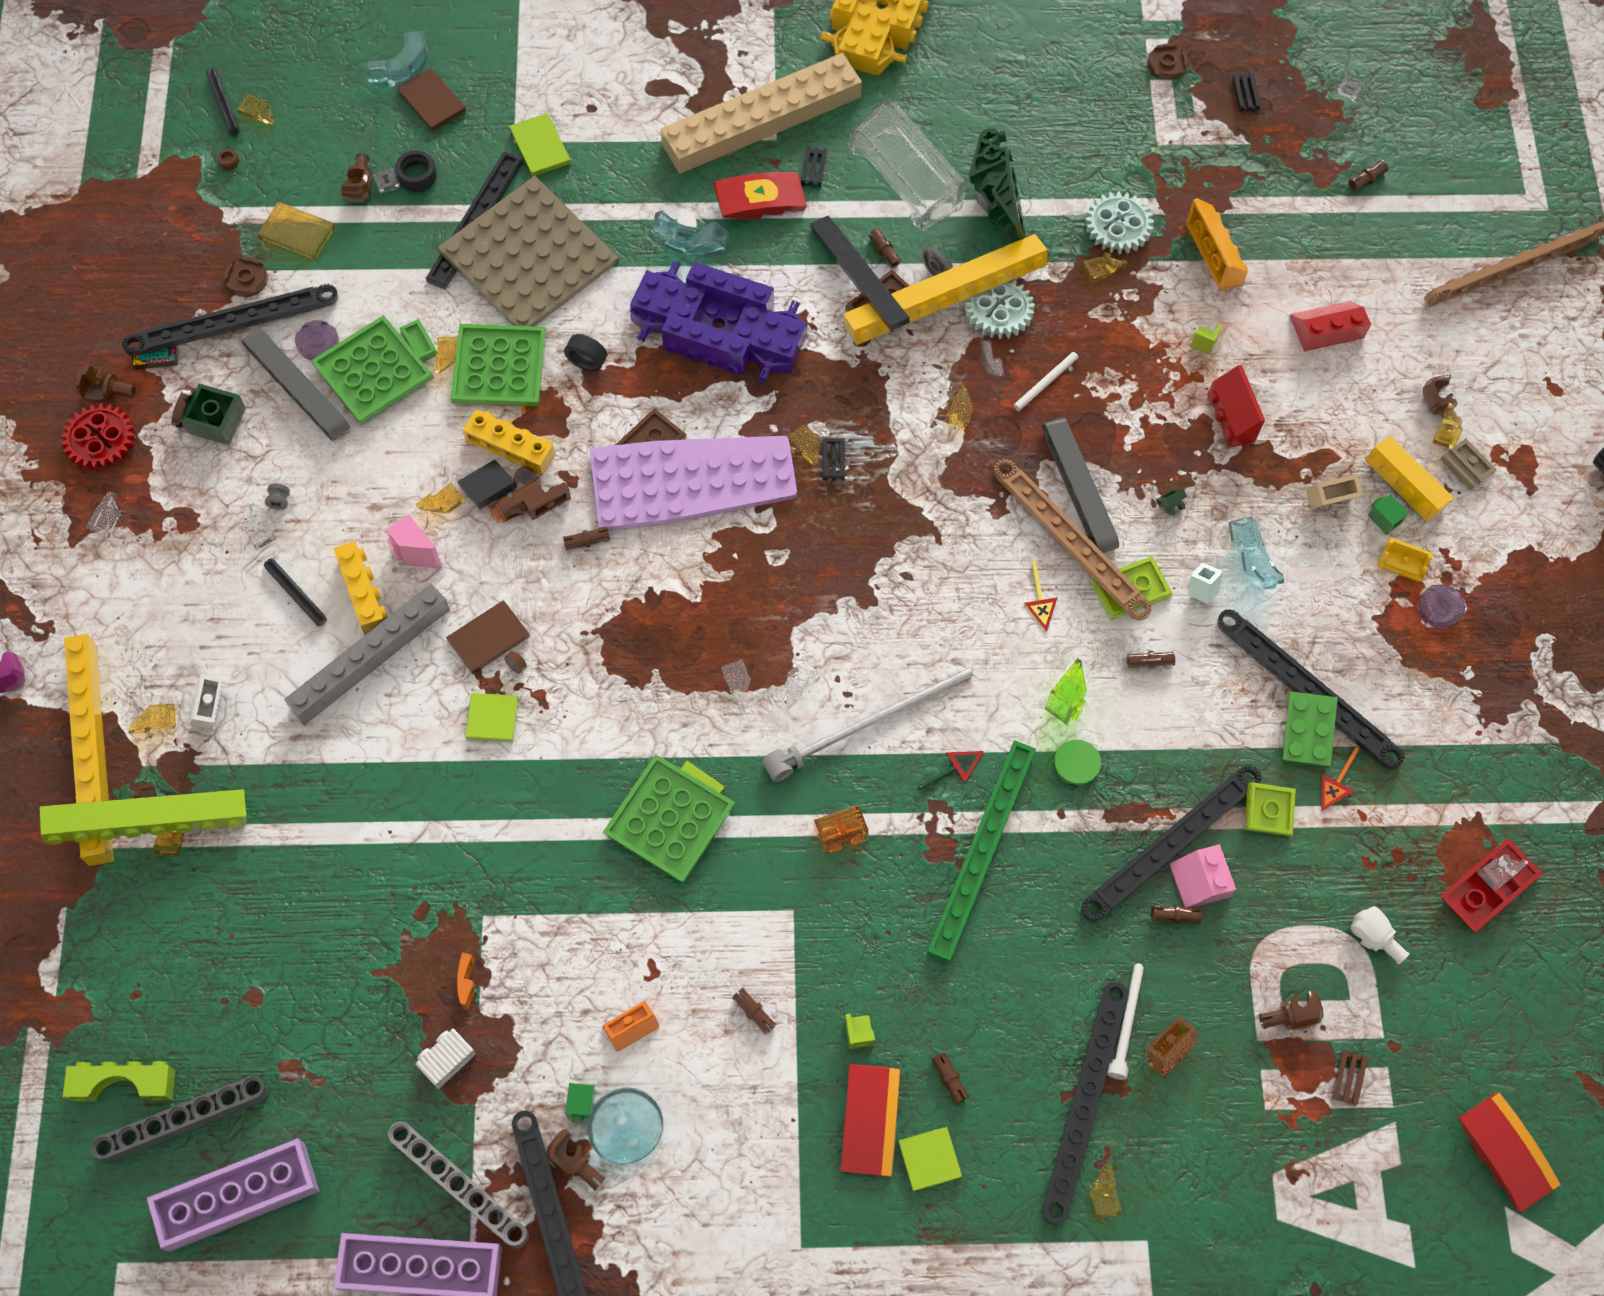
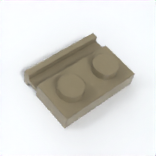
(1468, 464)

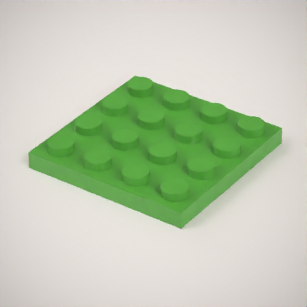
(498, 365)
(372, 369)
(669, 818)

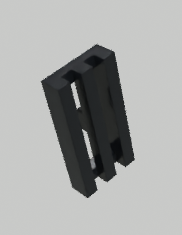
(1252, 84)
(815, 153)
(833, 441)

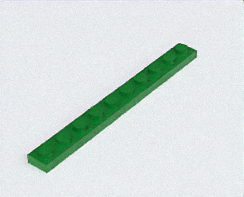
(981, 852)

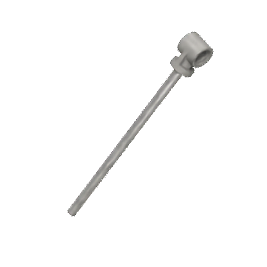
(780, 765)

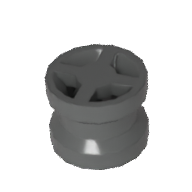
(277, 496)

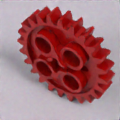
(114, 424)

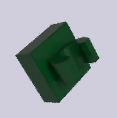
(1170, 499)

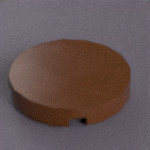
(1167, 62)
(245, 277)
(181, 406)

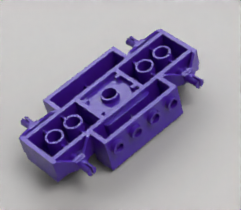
(709, 296)

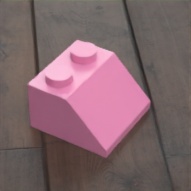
(412, 544)
(1202, 877)

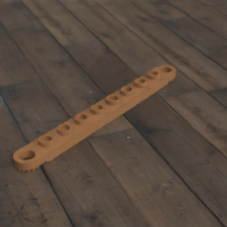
(1510, 266)
(1072, 540)

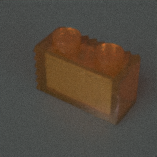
(841, 828)
(1171, 1046)

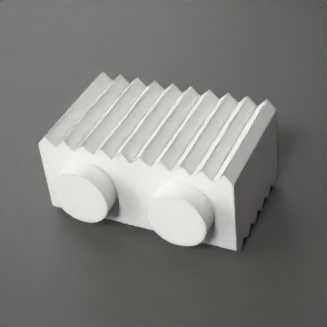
(206, 701)
(445, 1058)

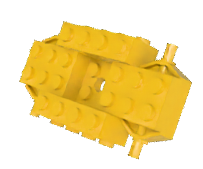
(871, 33)

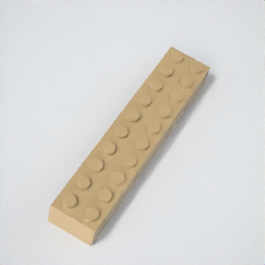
(760, 113)

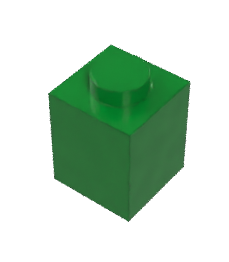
(1387, 513)
(580, 1102)

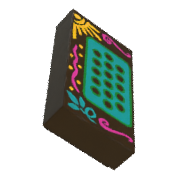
(158, 358)

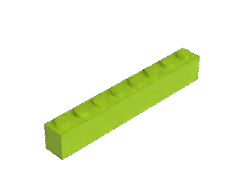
(142, 816)

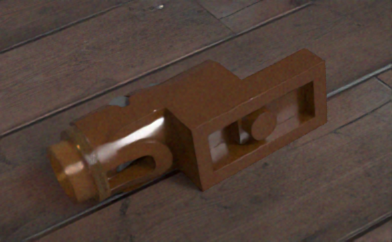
(529, 499)

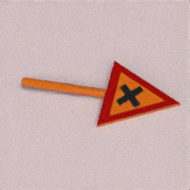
(1333, 790)

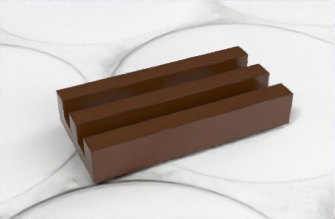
(1359, 1078)

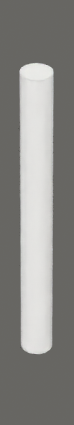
(1041, 385)

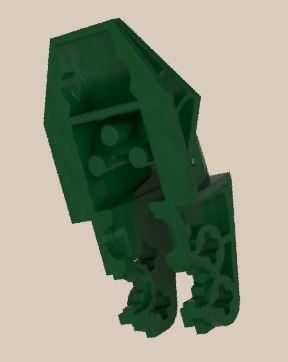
(997, 184)

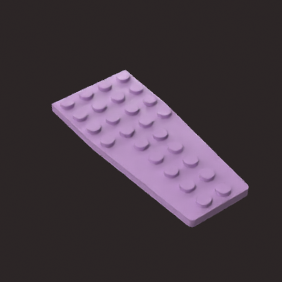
(689, 479)

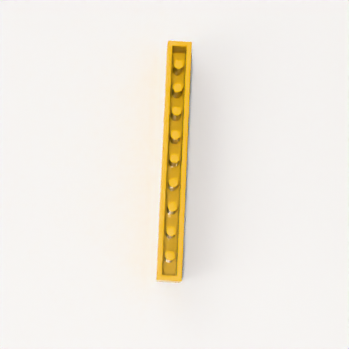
(952, 286)
(87, 736)

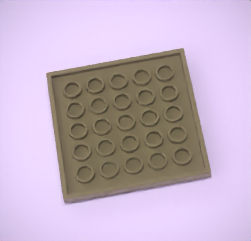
(528, 254)

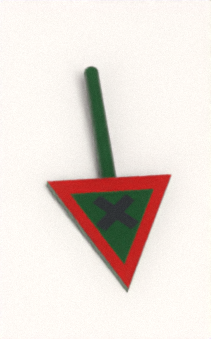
(962, 762)

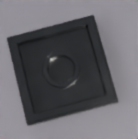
(487, 484)

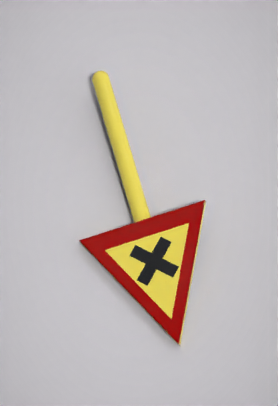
(1041, 609)

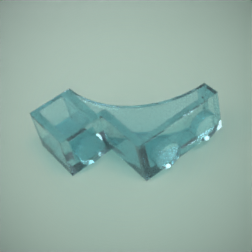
(1256, 562)

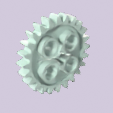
(1118, 216)
(997, 304)

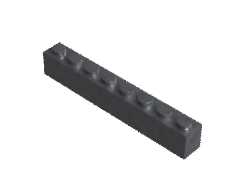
(367, 654)

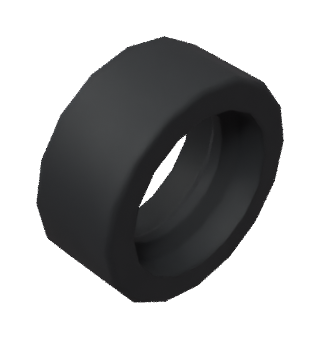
(411, 158)
(585, 352)

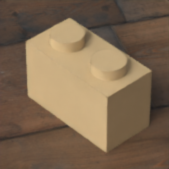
(1334, 491)

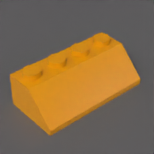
(1215, 245)

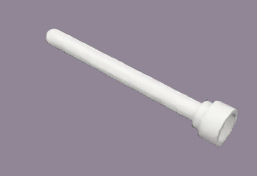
(1118, 1068)

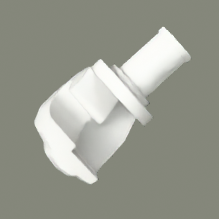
(1377, 933)

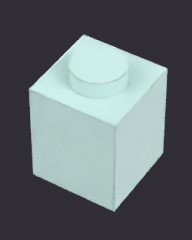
(1205, 583)

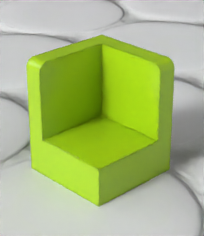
(1205, 339)
(859, 1031)

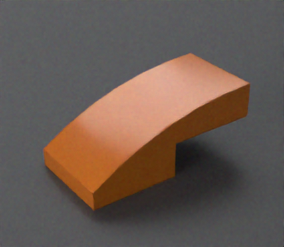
(465, 987)

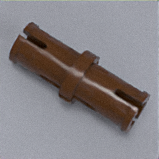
(1368, 175)
(884, 248)
(586, 538)
(1167, 658)
(1176, 914)
(754, 1011)
(950, 1078)

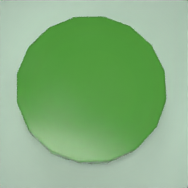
(1077, 762)

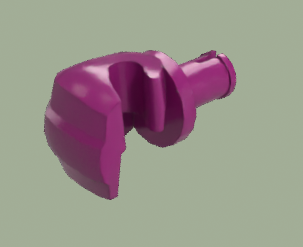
(11, 672)

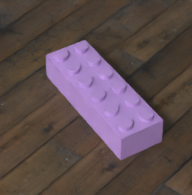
(232, 1195)
(416, 1266)

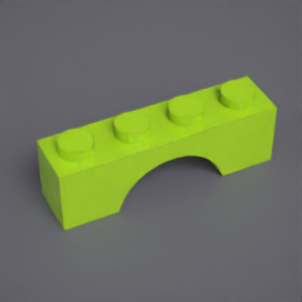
(87, 1081)

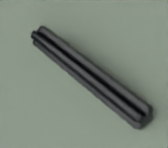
(222, 101)
(295, 592)

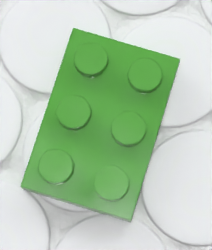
(1309, 729)

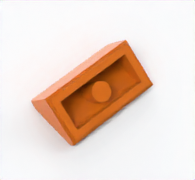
(631, 1026)

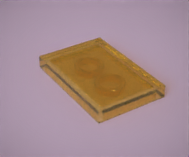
(296, 230)

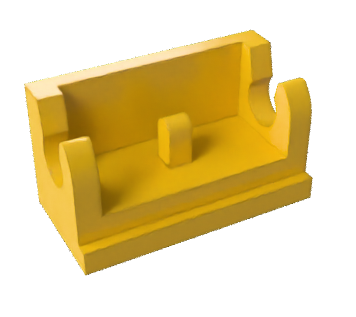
(1405, 559)

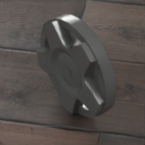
(935, 260)

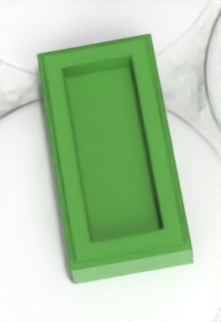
(418, 340)

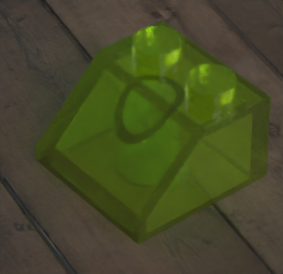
(1068, 694)

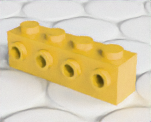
(508, 441)
(1408, 478)
(359, 586)

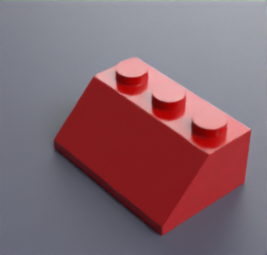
(1330, 325)
(1236, 407)

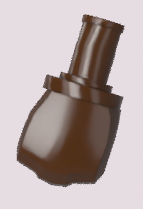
(359, 182)
(101, 384)
(1431, 394)
(1294, 1015)
(575, 1165)

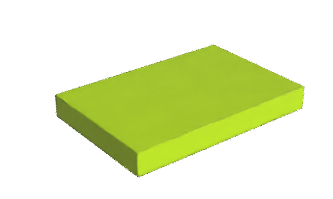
(540, 144)
(1145, 577)

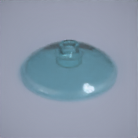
(632, 1139)

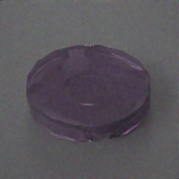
(315, 338)
(1441, 606)

